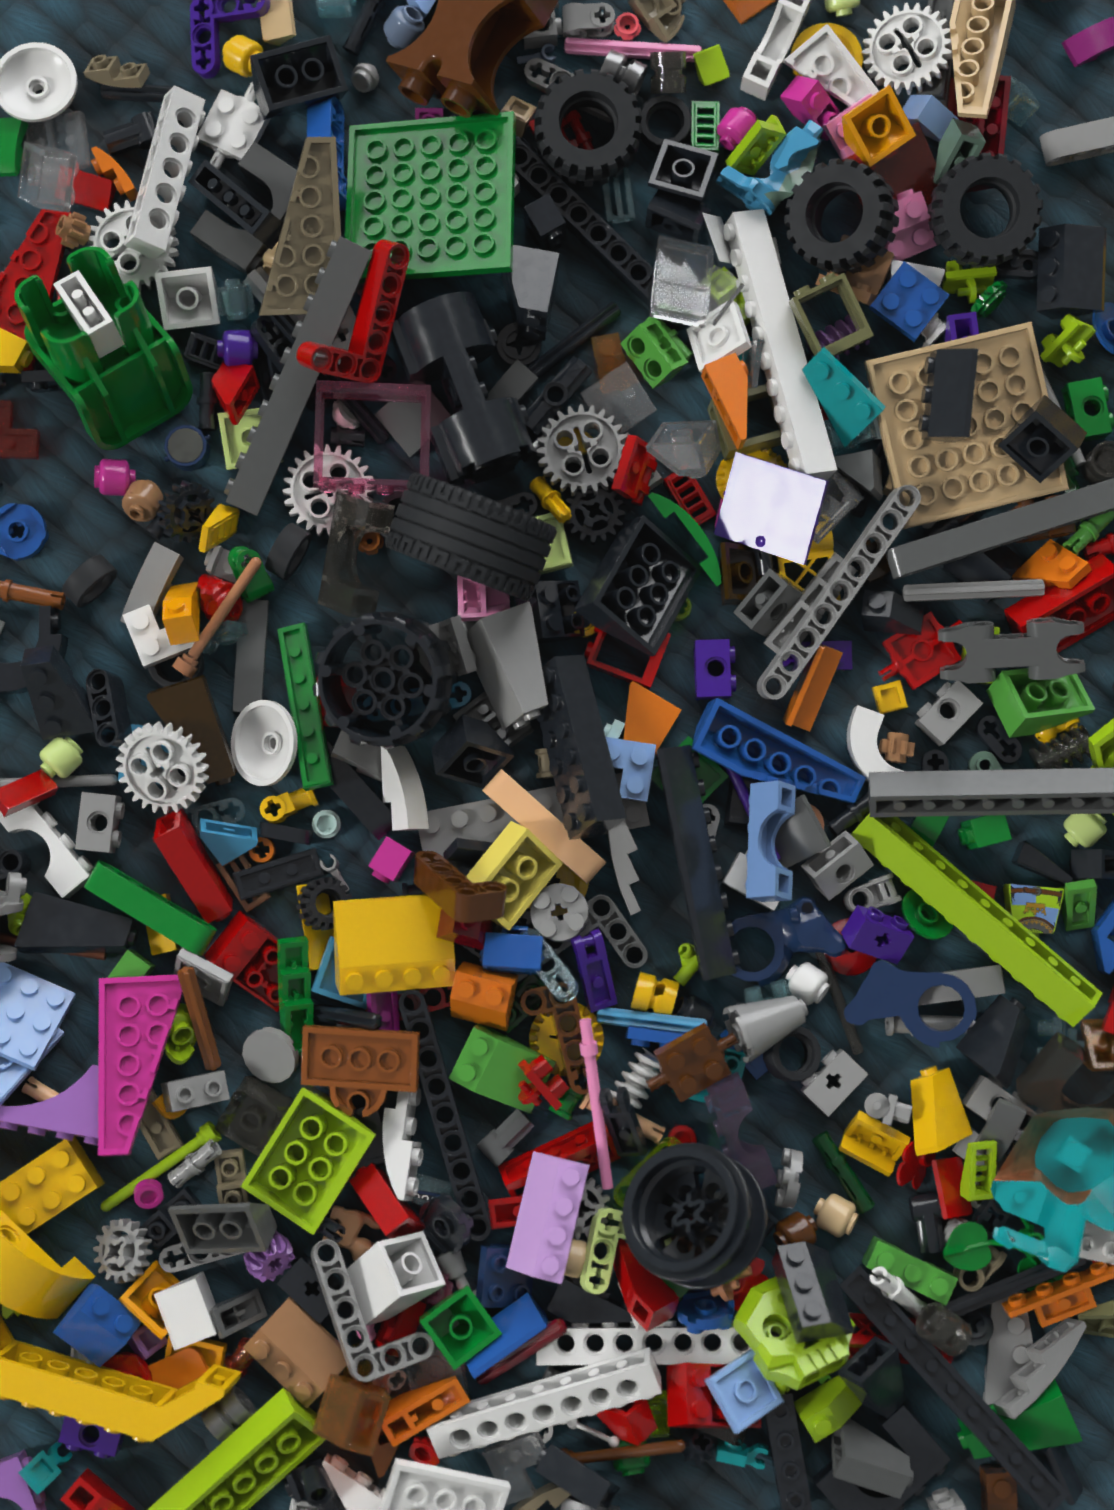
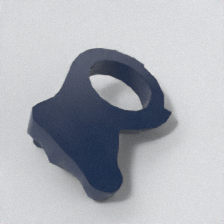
(792, 929)
(897, 993)

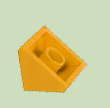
(877, 127)
(141, 1298)

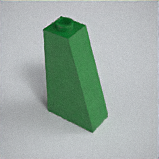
(1039, 1426)

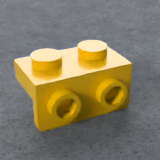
(873, 1143)

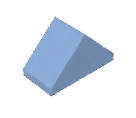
(930, 114)

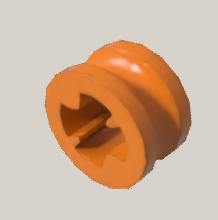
(257, 857)

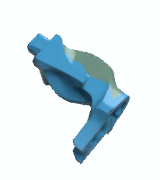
(788, 163)

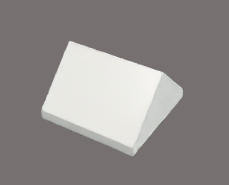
(187, 298)
(187, 1310)

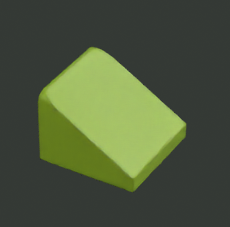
(711, 65)

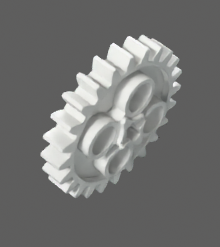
(930, 34)
(116, 226)
(298, 490)
(181, 756)

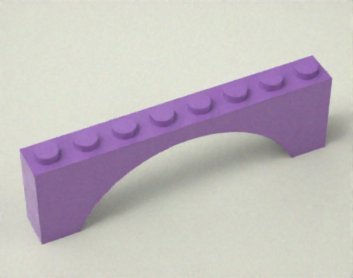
(66, 1114)

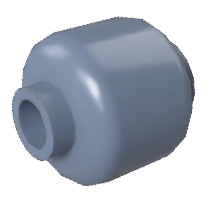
(404, 26)

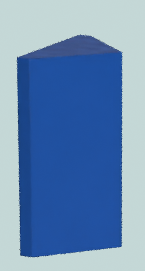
(517, 1324)

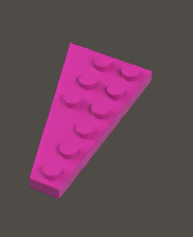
(132, 1038)

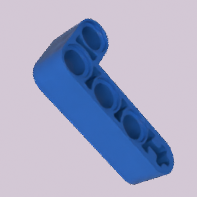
(327, 120)

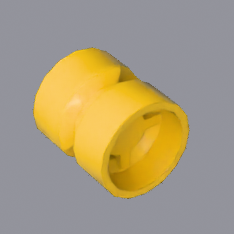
(664, 991)

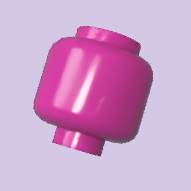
(735, 126)
(113, 476)

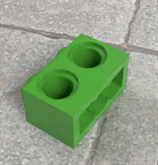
(654, 352)

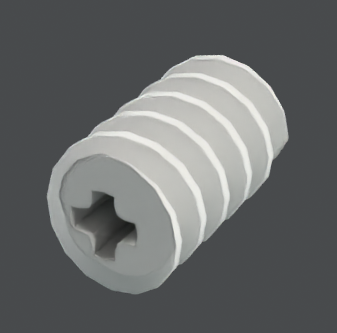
(636, 1080)

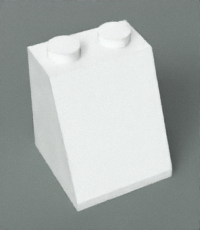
(394, 1276)

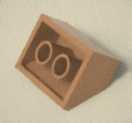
(297, 1352)

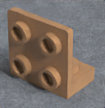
(869, 281)

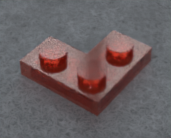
(16, 442)

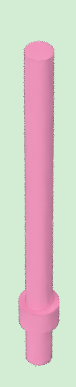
(589, 1050)

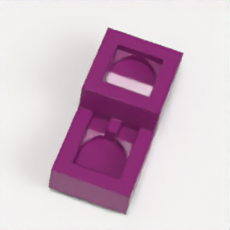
(1090, 42)

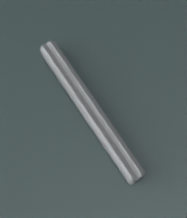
(973, 590)

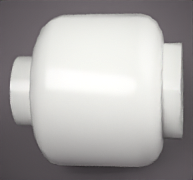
(808, 983)

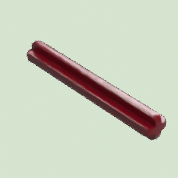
(552, 1332)

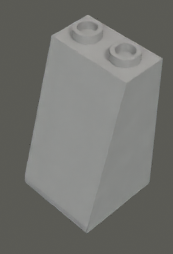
(510, 665)

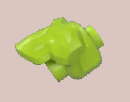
(181, 1037)

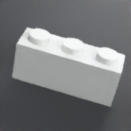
(89, 313)

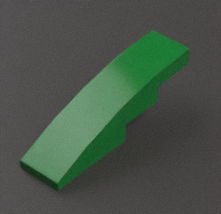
(294, 988)

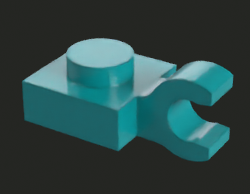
(740, 1455)

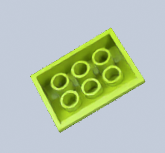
(308, 1159)

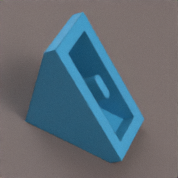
(227, 839)

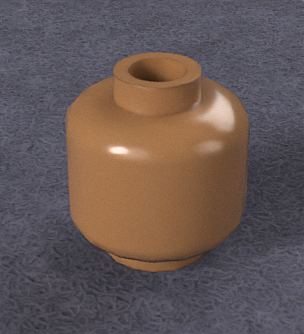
(142, 500)

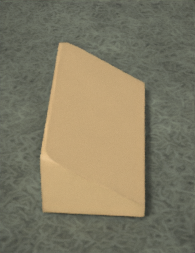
(278, 22)

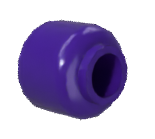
(237, 347)

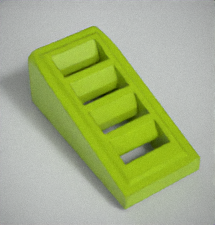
(968, 1181)

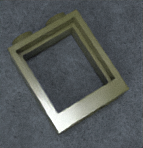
(826, 284)
(752, 444)

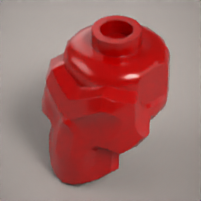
(212, 595)

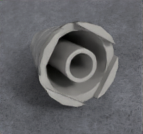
(764, 1023)

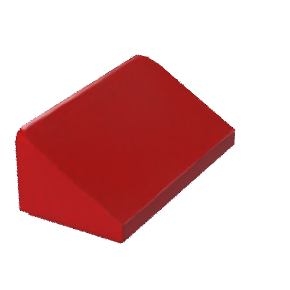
(93, 191)
(26, 792)
(948, 1180)
(504, 1211)
(400, 1326)

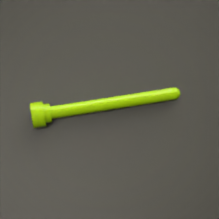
(205, 1133)

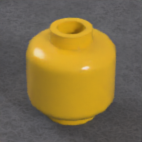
(238, 52)

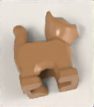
(353, 1222)

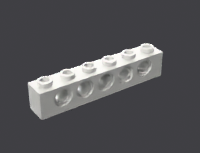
(142, 235)

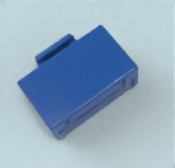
(513, 951)

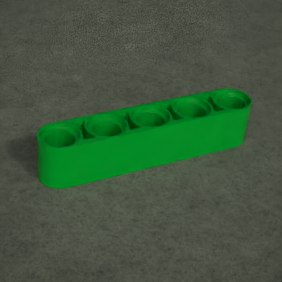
(150, 908)

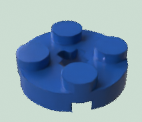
(34, 534)
(704, 1312)

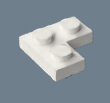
(149, 640)

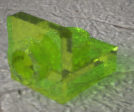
(658, 1407)

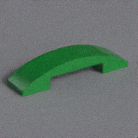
(710, 563)

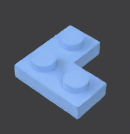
(637, 765)

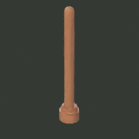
(188, 662)

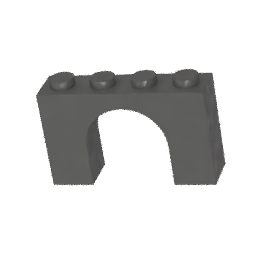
(237, 245)

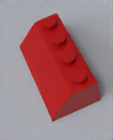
(1087, 601)

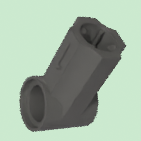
(501, 1141)

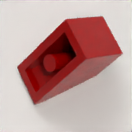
(235, 389)
(631, 1422)

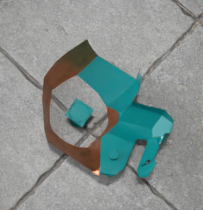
(1059, 1180)

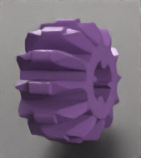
(273, 1261)

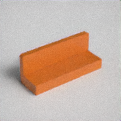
(812, 687)

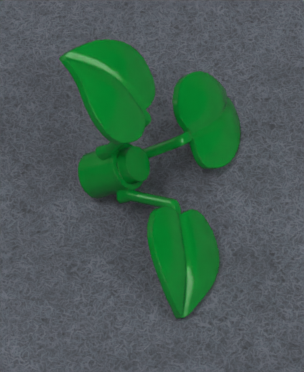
(969, 1248)

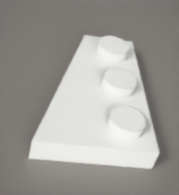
(829, 61)

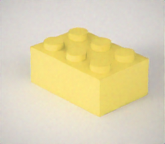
(519, 863)

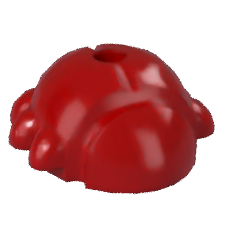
(423, 1451)

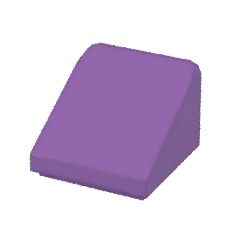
(145, 1342)

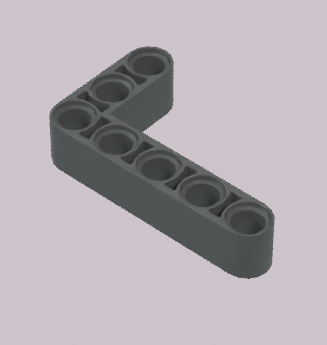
(604, 923)

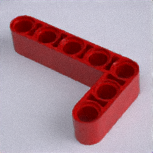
(367, 322)

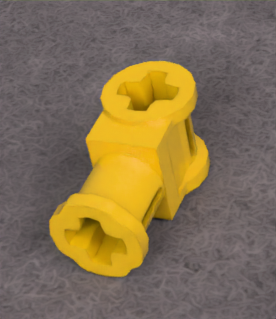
(289, 804)

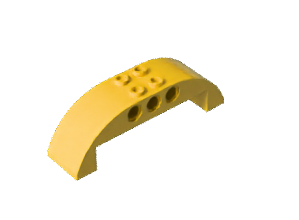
(32, 1279)

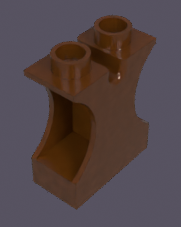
(463, 51)

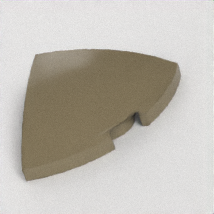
(660, 16)

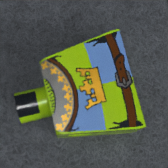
(1034, 906)

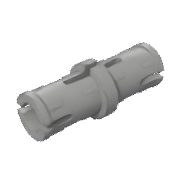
(194, 1163)

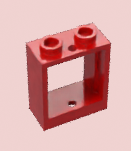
(593, 649)

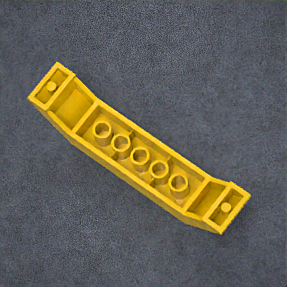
(103, 1394)

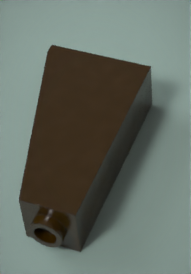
(192, 707)

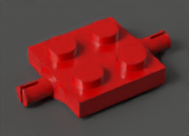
(919, 656)

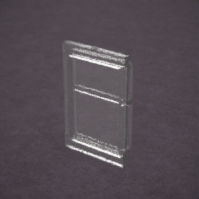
(682, 282)

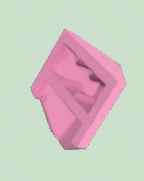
(479, 600)

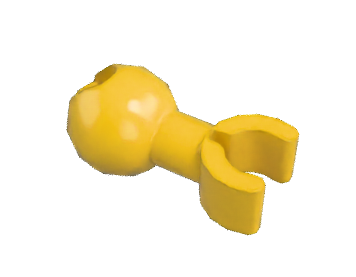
(1046, 735)

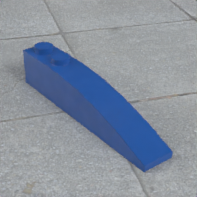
(769, 755)

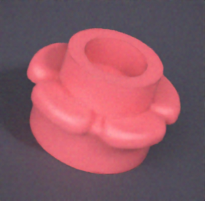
(630, 20)

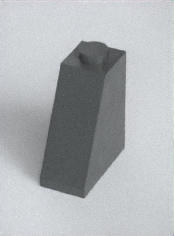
(869, 1460)

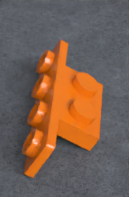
(1061, 1298)

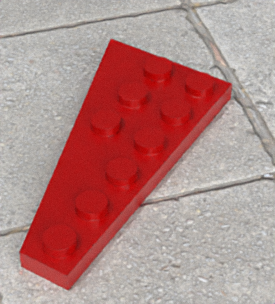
(37, 255)

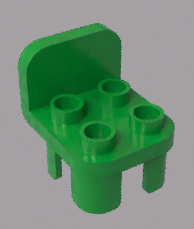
(126, 388)

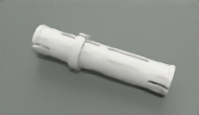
(894, 1289)

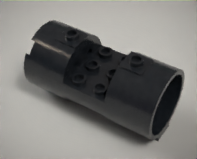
(446, 343)

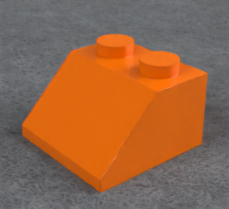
(483, 995)

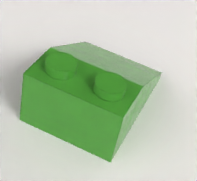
(1037, 705)
(491, 1066)

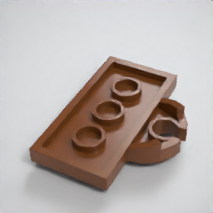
(360, 1063)

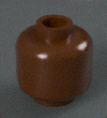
(795, 1229)

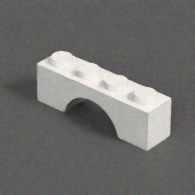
(774, 47)
(66, 869)

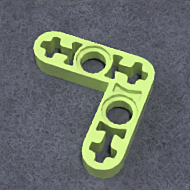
(609, 1236)

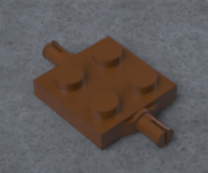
(692, 1062)

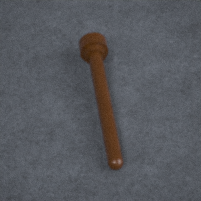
(628, 1451)

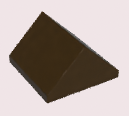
(737, 572)

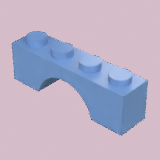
(770, 807)

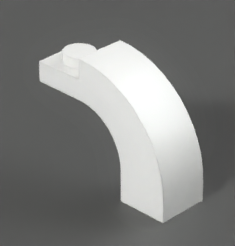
(862, 742)

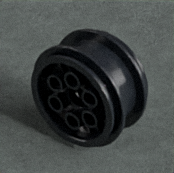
(731, 1237)

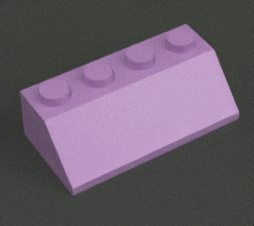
(547, 1217)

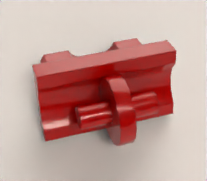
(535, 1072)

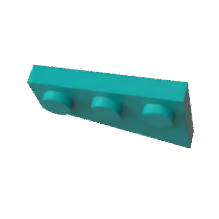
(842, 396)

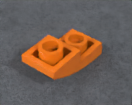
(112, 170)

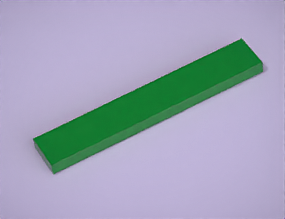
(305, 707)

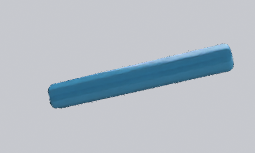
(648, 1020)

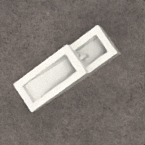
(403, 790)

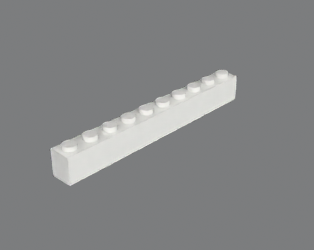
(782, 350)

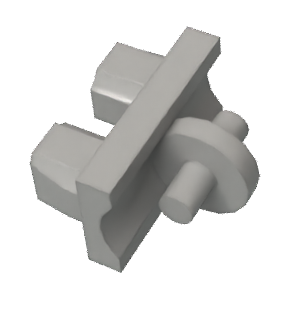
(879, 1106)

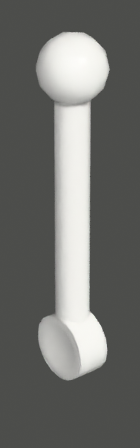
(613, 1440)

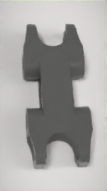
(992, 651)

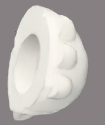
(343, 416)

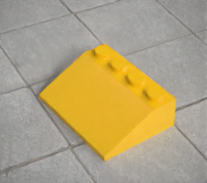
(390, 945)

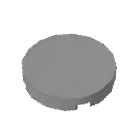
(270, 1055)

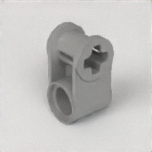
(584, 20)
(877, 893)

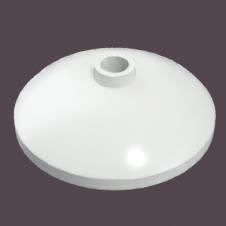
(32, 69)
(264, 743)

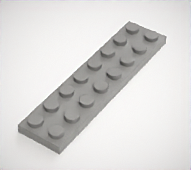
(486, 819)

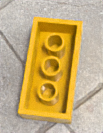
(48, 1185)

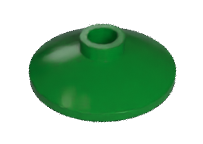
(924, 918)

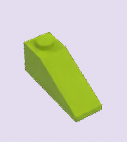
(827, 1408)

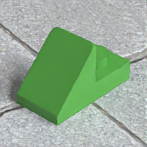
(1079, 904)

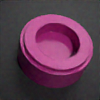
(148, 1193)

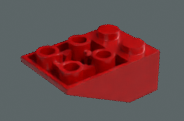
(250, 956)
(691, 1401)

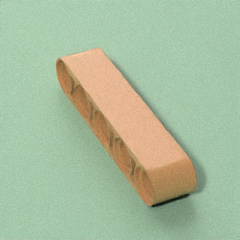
(543, 825)

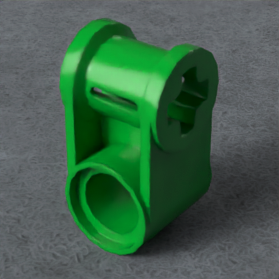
(261, 582)

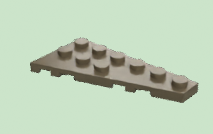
(307, 230)

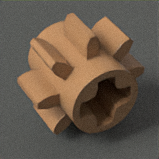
(73, 230)
(896, 747)

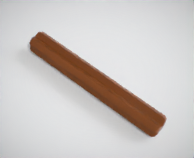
(199, 1018)

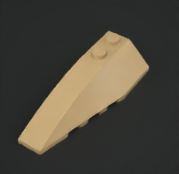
(978, 50)

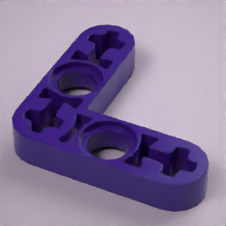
(214, 16)

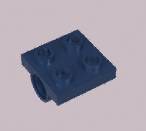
(496, 1283)

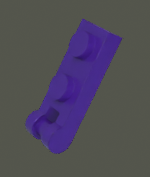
(594, 971)

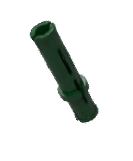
(837, 1163)

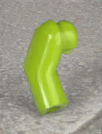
(16, 919)
(689, 963)

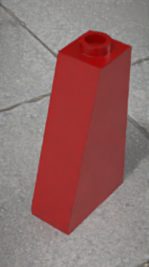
(192, 865)

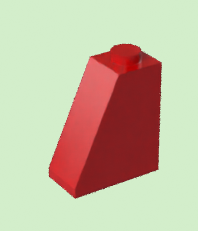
(392, 1215)

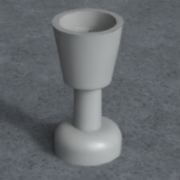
(455, 1267)

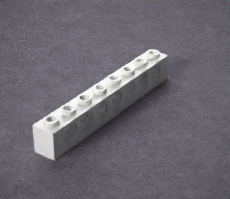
(665, 1355)
(550, 1391)

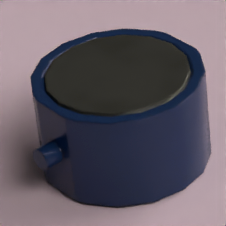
(187, 448)

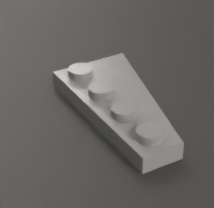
(1005, 1350)

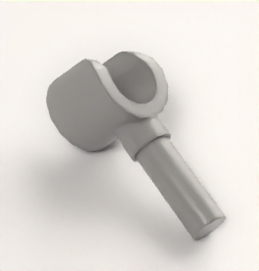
(334, 870)

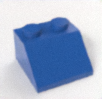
(97, 1325)

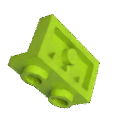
(757, 146)

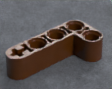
(455, 892)
(564, 1039)

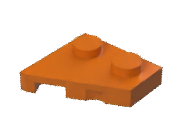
(1054, 566)

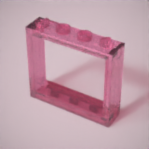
(368, 392)

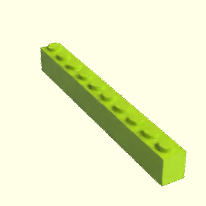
(978, 917)

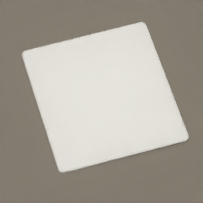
(715, 228)

